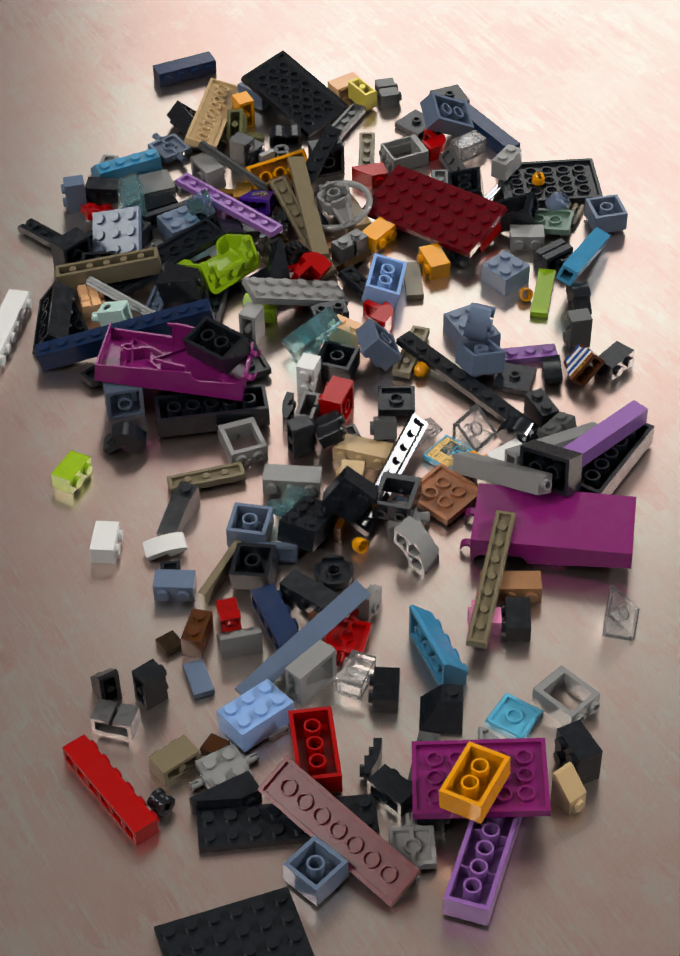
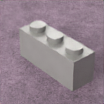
(278, 476)

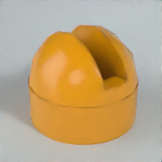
(538, 178)
(529, 293)
(421, 369)
(360, 545)

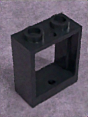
(526, 202)
(397, 484)

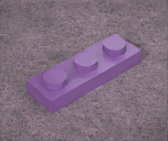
(529, 353)

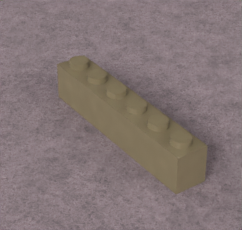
(111, 268)

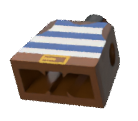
(582, 364)

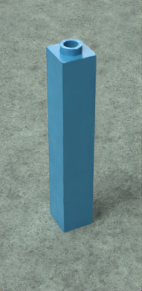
(583, 256)

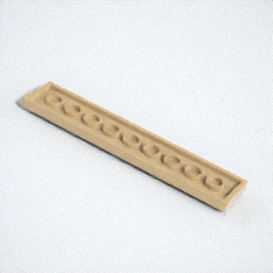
(211, 114)

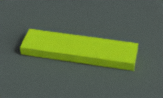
(542, 293)

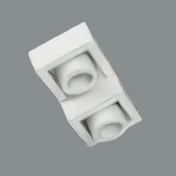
(165, 544)

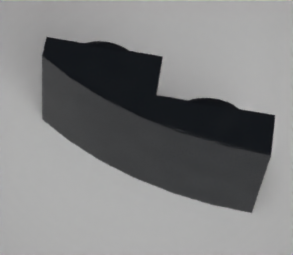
(552, 368)
(288, 409)
(371, 761)

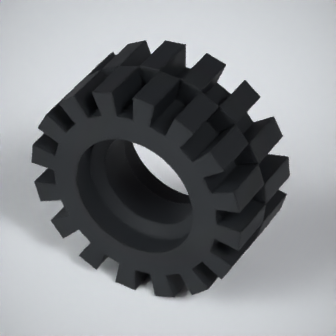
(292, 249)

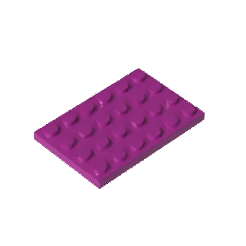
(521, 796)

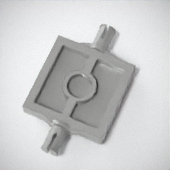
(221, 766)
(415, 843)

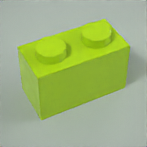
(71, 472)

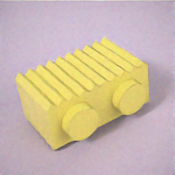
(362, 93)

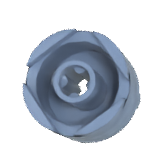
(479, 322)

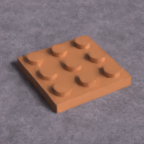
(446, 494)

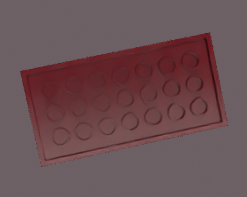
(436, 210)

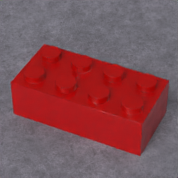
(316, 745)

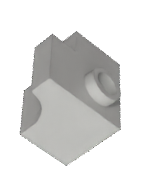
(371, 604)

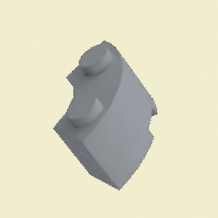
(416, 544)

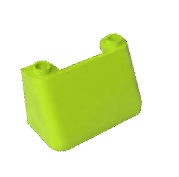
(234, 260)

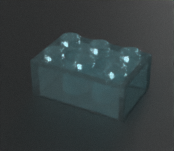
(312, 332)

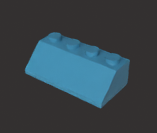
(141, 162)
(436, 647)

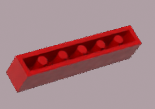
(111, 790)

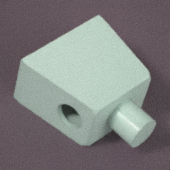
(112, 312)

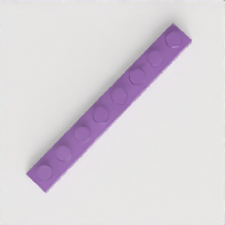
(231, 206)

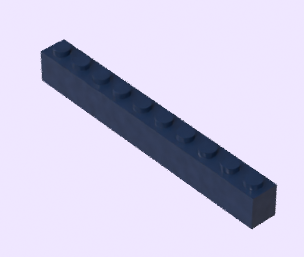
(88, 343)

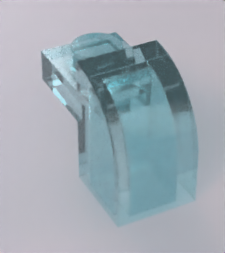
(289, 498)

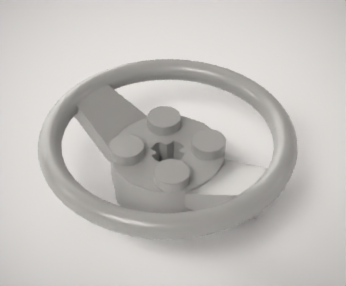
(336, 200)

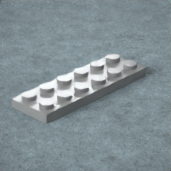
(292, 291)

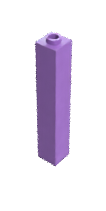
(609, 431)

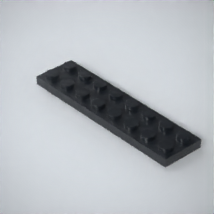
(179, 247)
(266, 825)

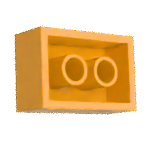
(474, 782)

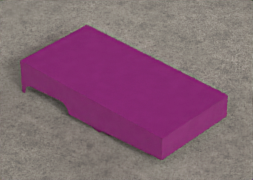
(163, 364)
(557, 528)

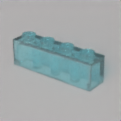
(131, 192)

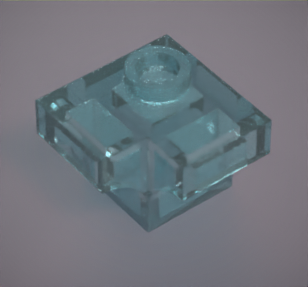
(200, 203)

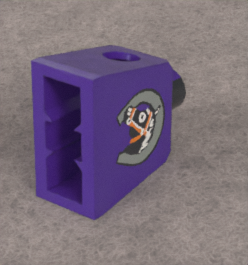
(260, 200)

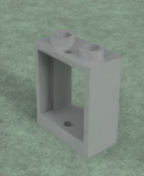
(401, 145)
(239, 430)
(310, 672)
(561, 676)

